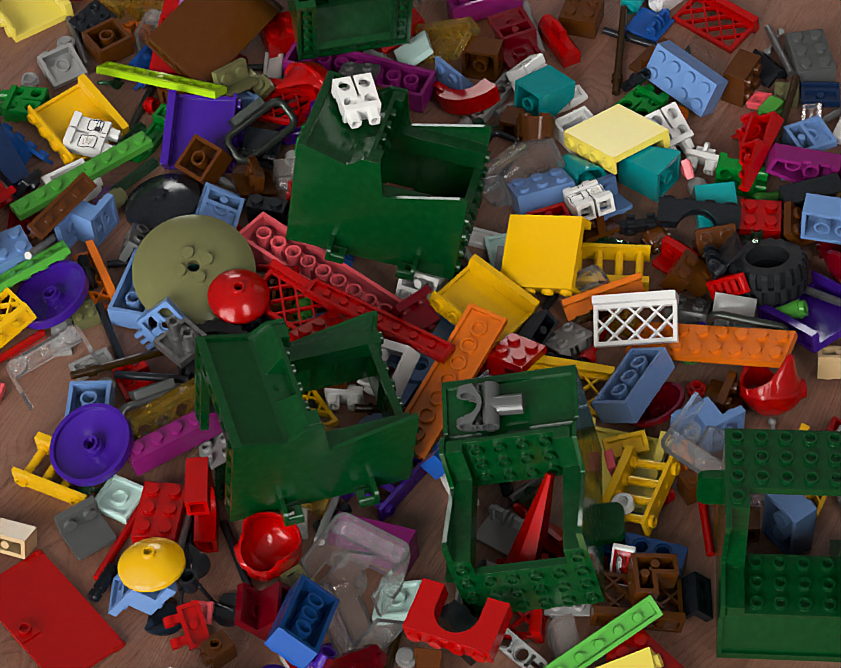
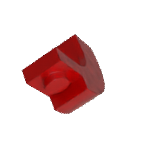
(468, 100)

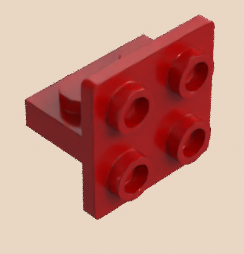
(670, 252)

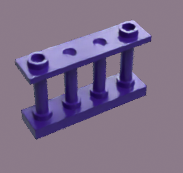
(398, 493)

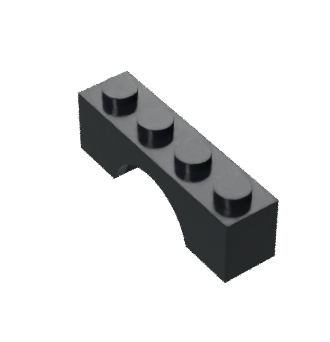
(673, 210)

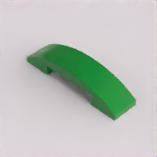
(154, 132)

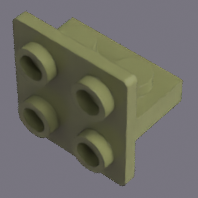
(234, 77)

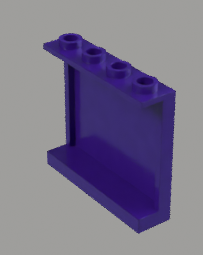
(199, 116)
(823, 319)

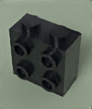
(457, 619)

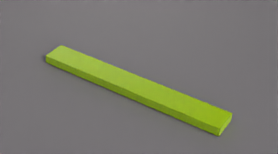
(161, 79)

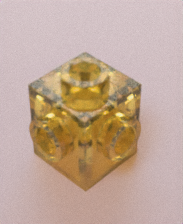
(624, 315)

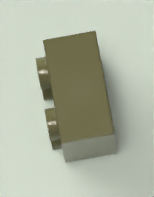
(781, 90)
(86, 315)

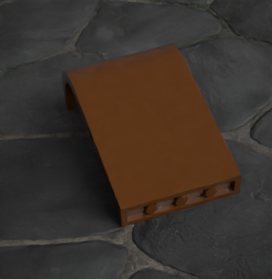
(209, 34)

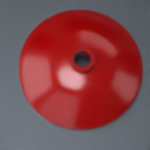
(238, 305)

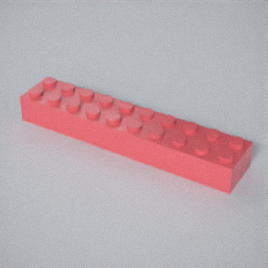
(269, 242)

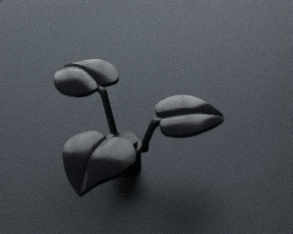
(196, 567)

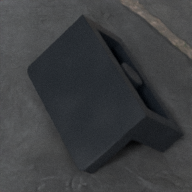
(770, 69)
(697, 596)

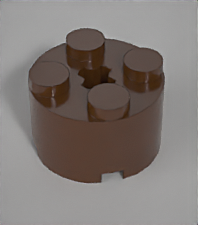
(535, 127)

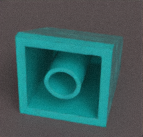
(544, 91)
(650, 171)
(718, 192)

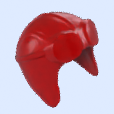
(303, 73)
(771, 392)
(267, 546)

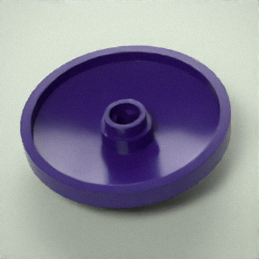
(54, 293)
(91, 444)

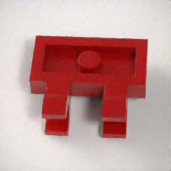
(129, 385)
(192, 623)

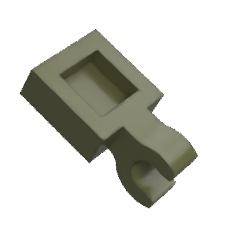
(264, 84)

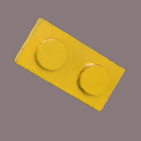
(618, 443)

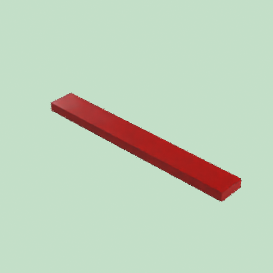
(387, 323)

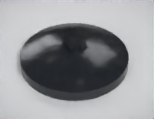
(162, 199)

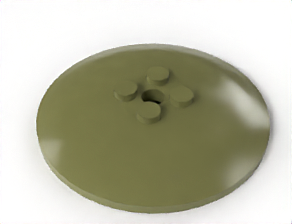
(169, 249)

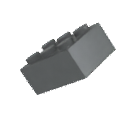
(810, 56)

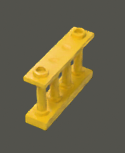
(619, 253)
(623, 478)
(43, 484)

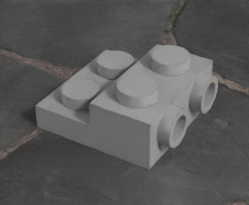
(61, 65)

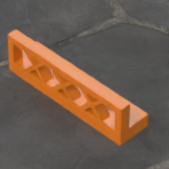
(102, 274)
(582, 302)

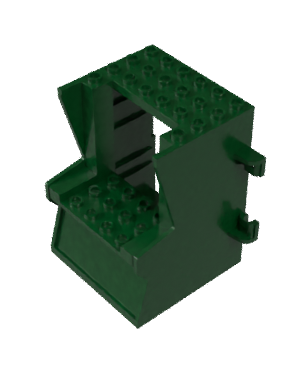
(348, 25)
(347, 208)
(549, 437)
(274, 440)
(774, 601)

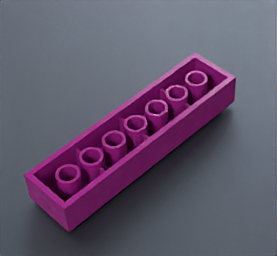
(393, 73)

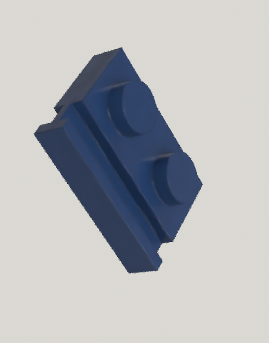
(820, 92)

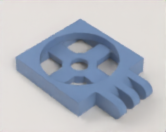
(143, 321)

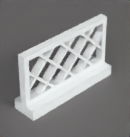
(635, 301)

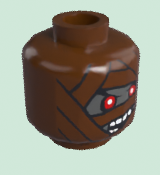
(654, 238)

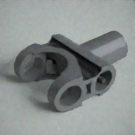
(489, 408)

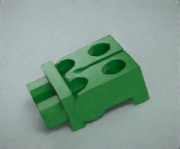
(18, 98)
(644, 100)
(728, 171)

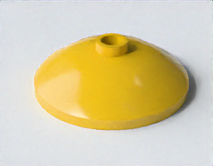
(151, 564)

